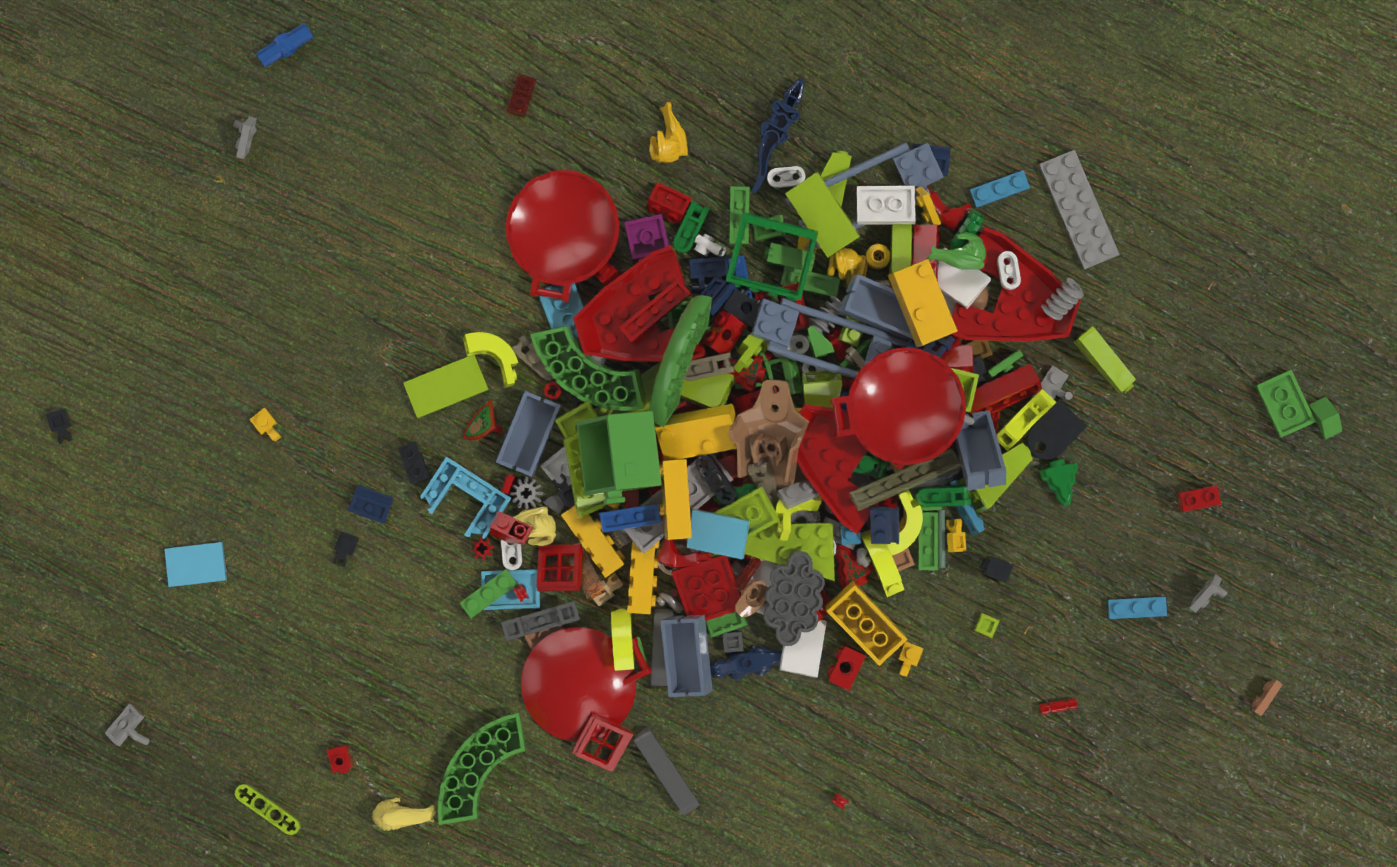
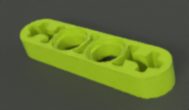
(266, 811)

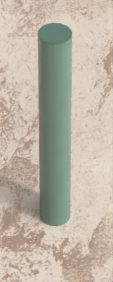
(941, 539)

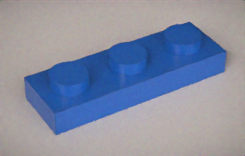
(629, 518)

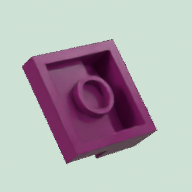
(646, 236)

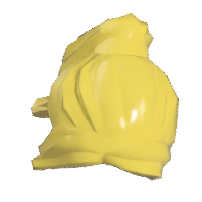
(542, 523)
(392, 816)

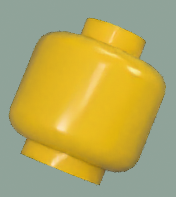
(880, 250)

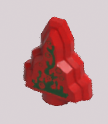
(750, 376)
(849, 568)

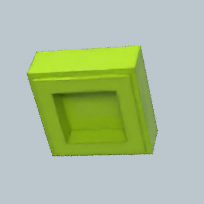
(986, 625)

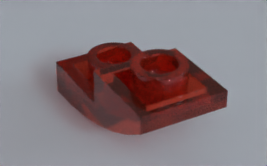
(521, 95)

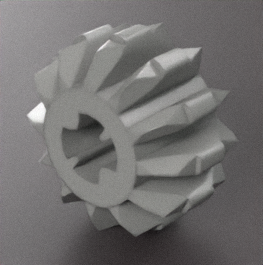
(531, 498)

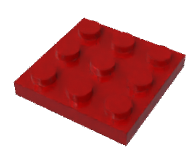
(707, 587)

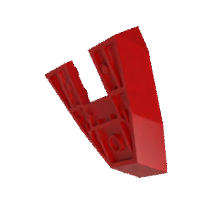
(620, 300)
(1017, 311)
(830, 462)

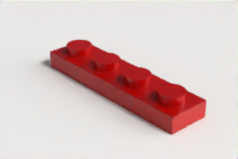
(655, 311)

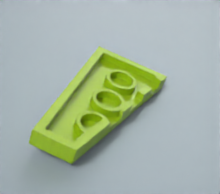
(584, 504)

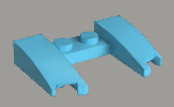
(453, 474)

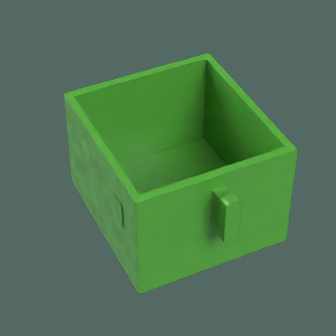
(618, 454)

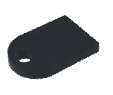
(1055, 430)

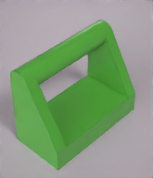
(818, 343)
(791, 374)

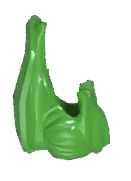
(965, 258)

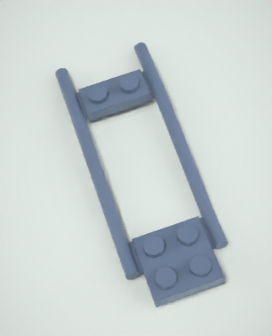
(914, 166)
(777, 322)

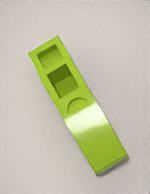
(749, 346)

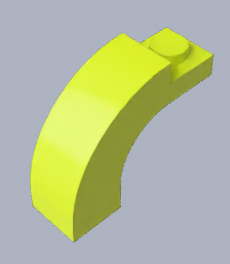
(495, 347)
(1024, 419)
(784, 515)
(910, 523)
(884, 565)
(622, 640)

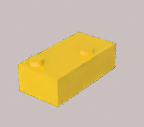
(922, 303)
(697, 433)
(675, 499)
(865, 623)

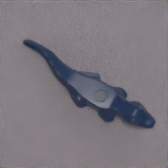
(775, 129)
(757, 660)

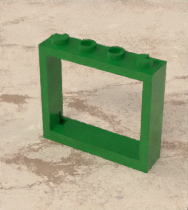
(772, 290)

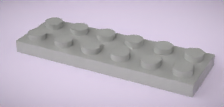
(1079, 209)
(699, 493)

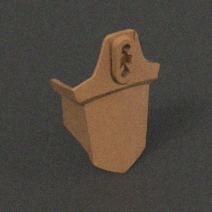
(770, 434)

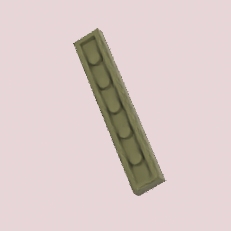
(904, 480)

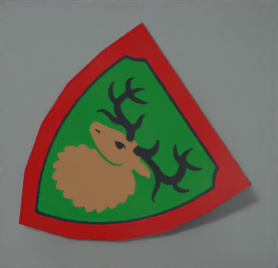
(482, 423)

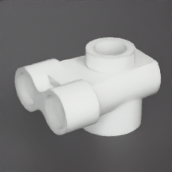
(706, 245)

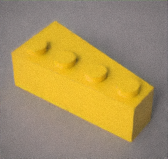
(595, 541)
(642, 580)

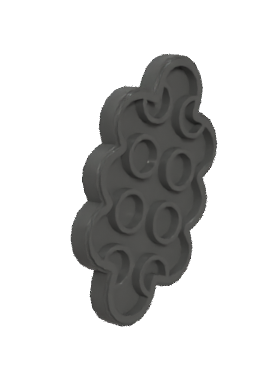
(794, 598)

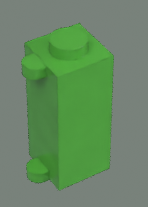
(787, 256)

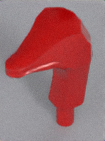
(949, 217)
(672, 557)

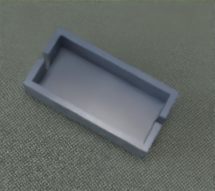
(875, 306)
(528, 434)
(980, 453)
(686, 655)

